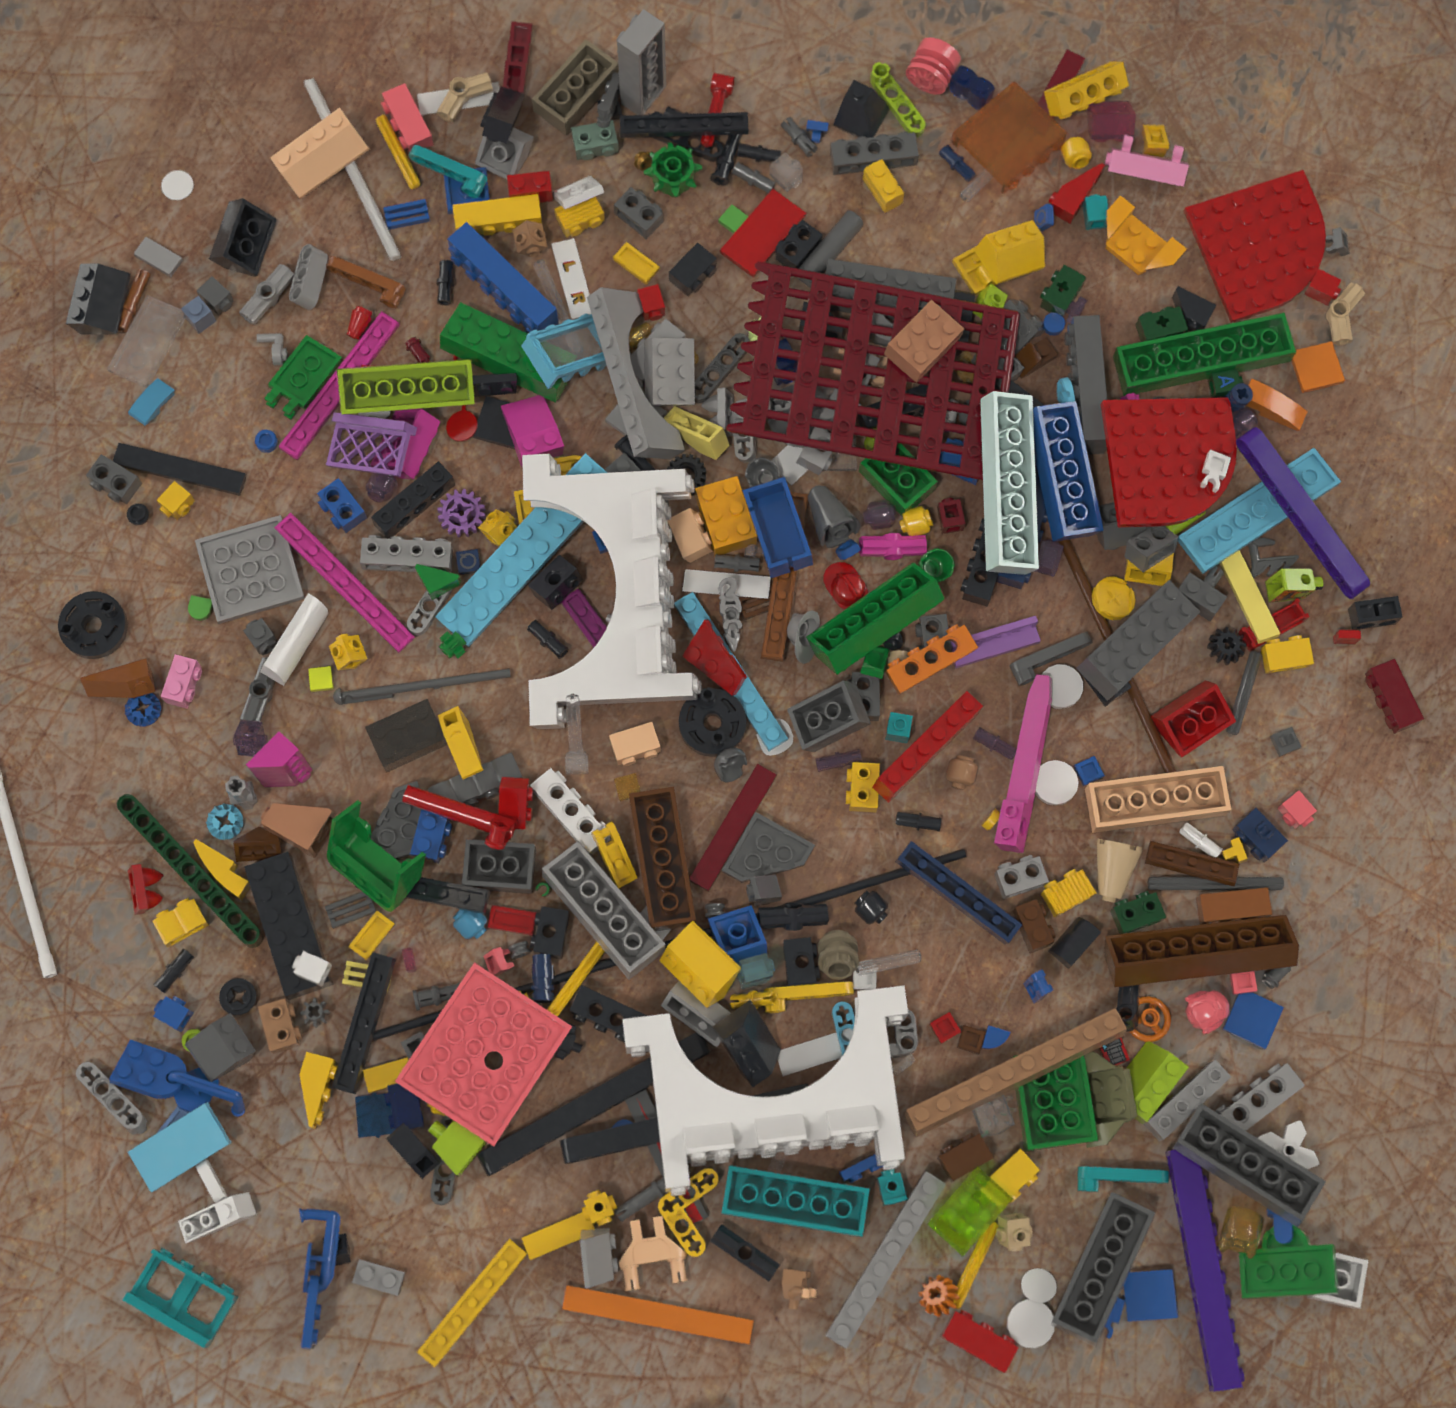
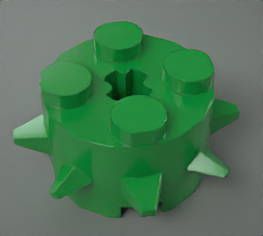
(673, 170)

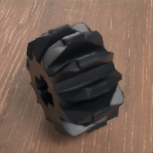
(1218, 643)

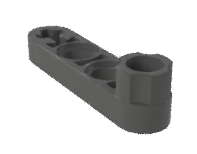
(1023, 668)

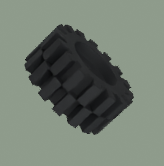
(693, 464)

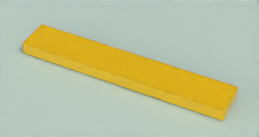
(472, 1303)

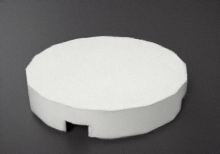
(1066, 685)
(1056, 783)
(1030, 1324)

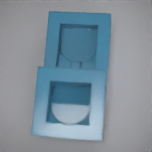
(150, 401)

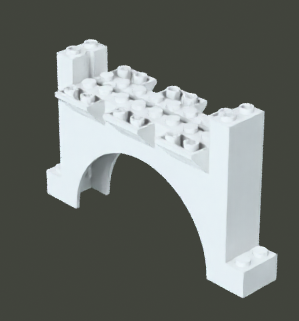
(636, 650)
(711, 1123)

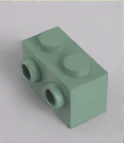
(594, 141)

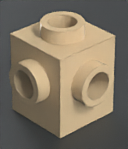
(1014, 1231)

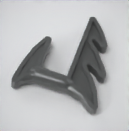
(1259, 565)

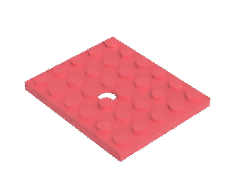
(450, 1059)

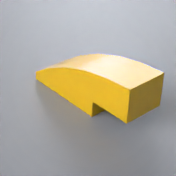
(223, 870)

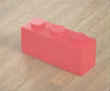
(406, 118)

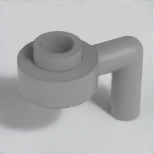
(279, 353)

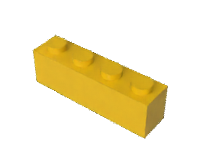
(498, 214)

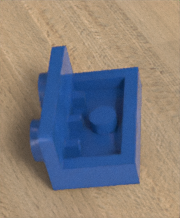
(431, 836)

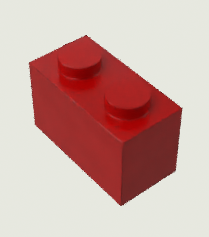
(531, 184)
(514, 799)

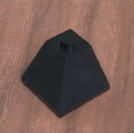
(861, 111)

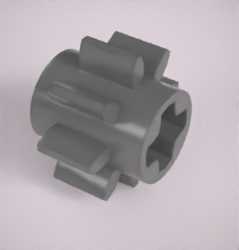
(321, 1018)

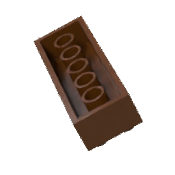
(662, 859)

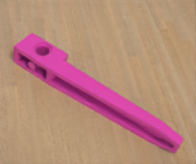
(1018, 806)

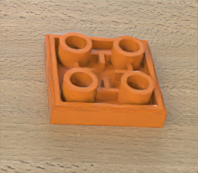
(1317, 367)

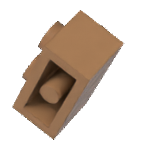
(280, 1026)

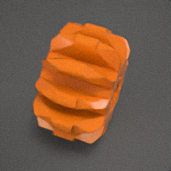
(945, 1301)

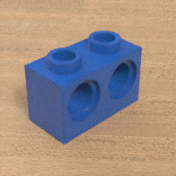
(344, 504)

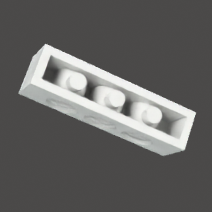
(543, 789)

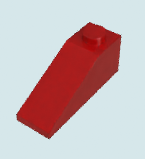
(1072, 194)

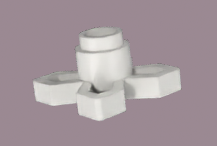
(1292, 1139)

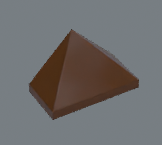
(256, 845)

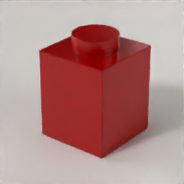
(1323, 287)
(651, 302)

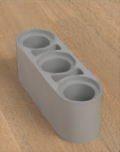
(308, 277)

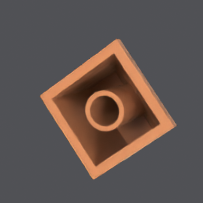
(299, 825)

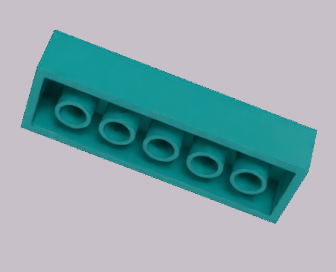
(795, 1201)

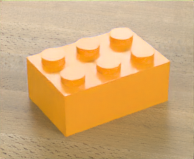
(726, 515)

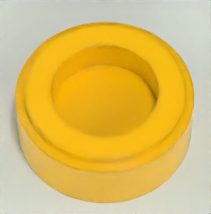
(991, 819)

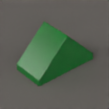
(437, 581)

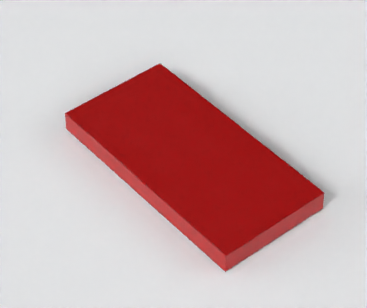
(762, 232)

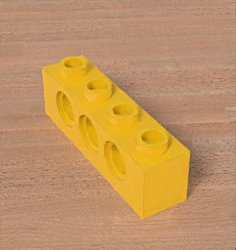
(1086, 89)

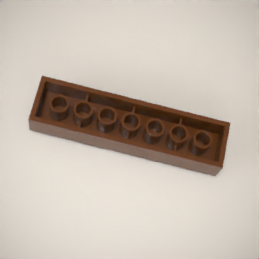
(1201, 951)

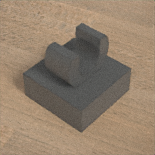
(1340, 242)
(1285, 741)

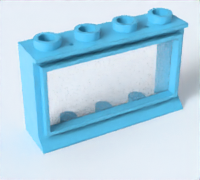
(565, 349)

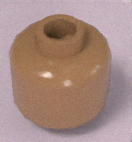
(961, 772)

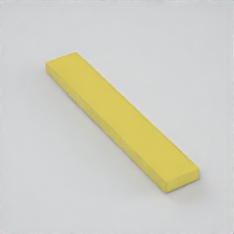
(1249, 598)

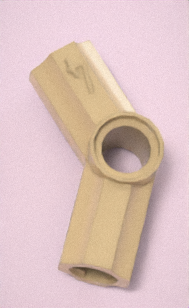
(454, 101)
(1345, 303)

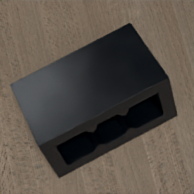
(1074, 941)

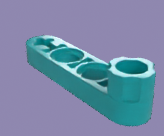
(473, 180)
(1089, 1177)

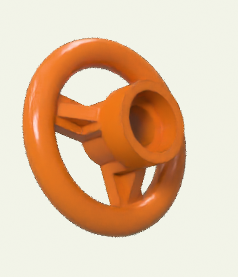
(1159, 1033)

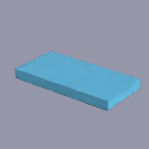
(179, 1147)

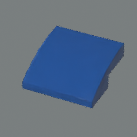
(1150, 1295)

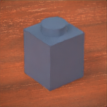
(198, 314)

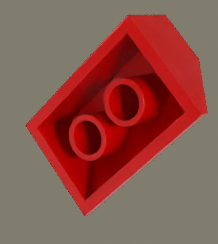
(1194, 718)

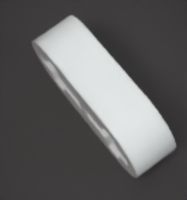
(211, 1181)

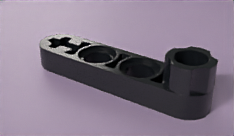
(697, 151)

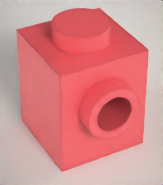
(1297, 810)

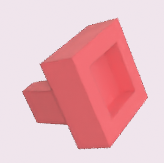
(496, 961)
(1243, 982)

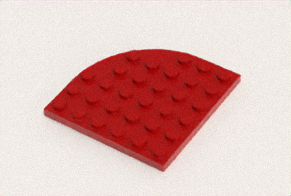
(1260, 243)
(1159, 456)

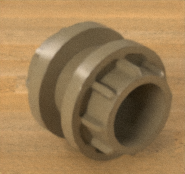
(838, 954)

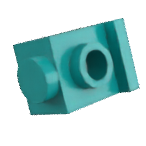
(891, 1197)

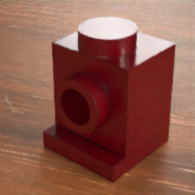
(953, 507)

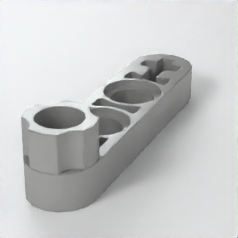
(108, 1098)

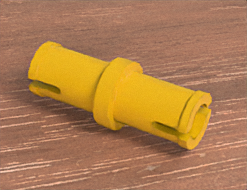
(757, 998)

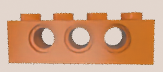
(964, 646)

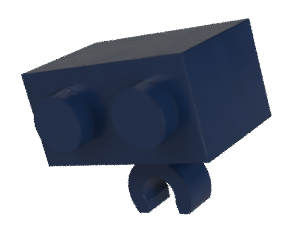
(1259, 835)

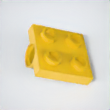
(972, 271)

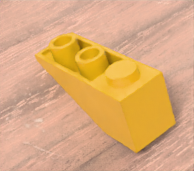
(461, 742)
(315, 1083)

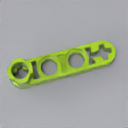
(881, 75)

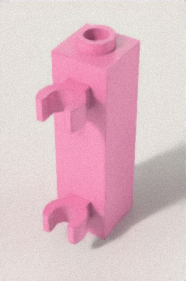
(1147, 166)

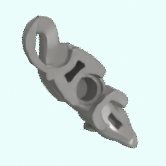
(729, 610)

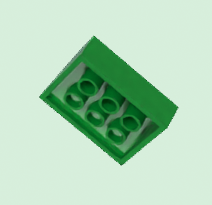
(1057, 1108)

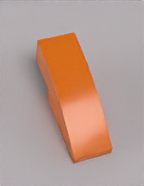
(1276, 406)

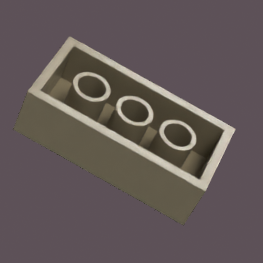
(575, 87)

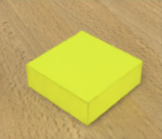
(320, 679)

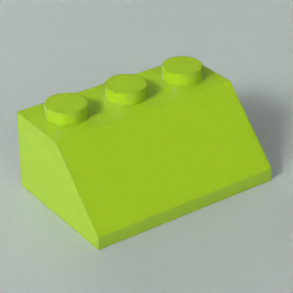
(1153, 1077)

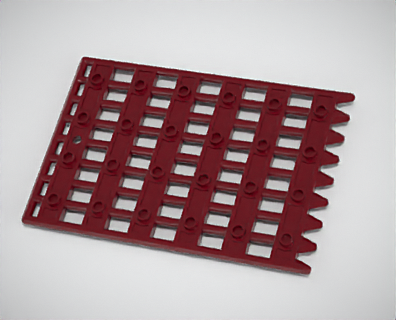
(853, 366)

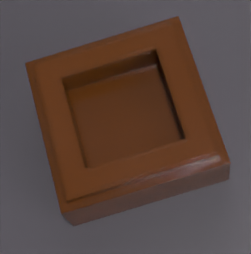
(971, 1039)

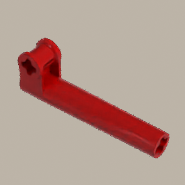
(499, 827)

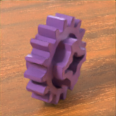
(452, 515)

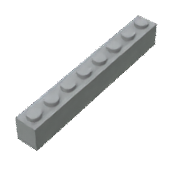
(885, 1260)

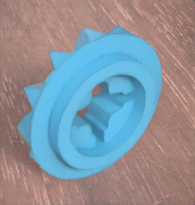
(227, 831)

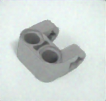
(901, 1033)

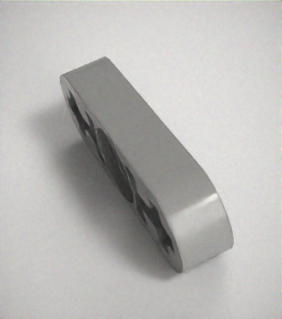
(415, 617)

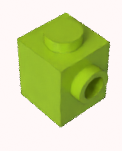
(991, 296)

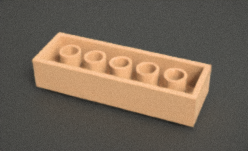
(1157, 799)

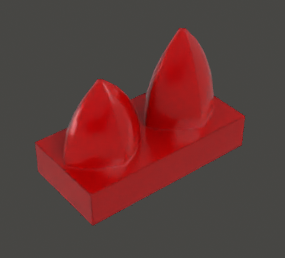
(138, 880)

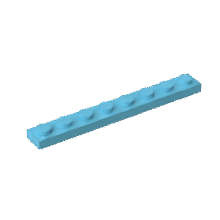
(753, 704)

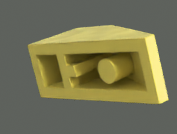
(699, 433)

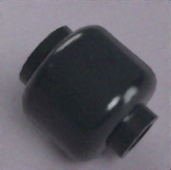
(871, 907)

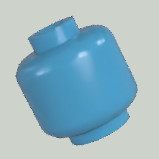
(469, 923)

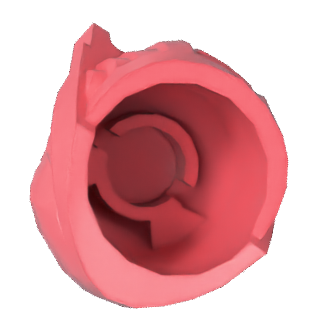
(1207, 1010)

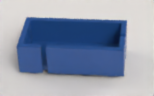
(778, 527)

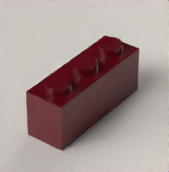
(1393, 696)

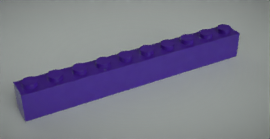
(1204, 1273)

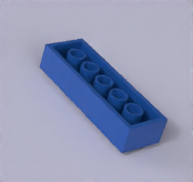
(500, 280)
(1065, 472)

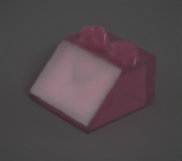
(1110, 120)

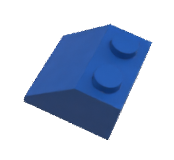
(738, 933)

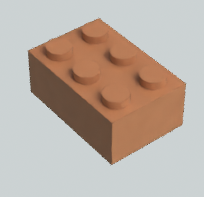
(923, 341)

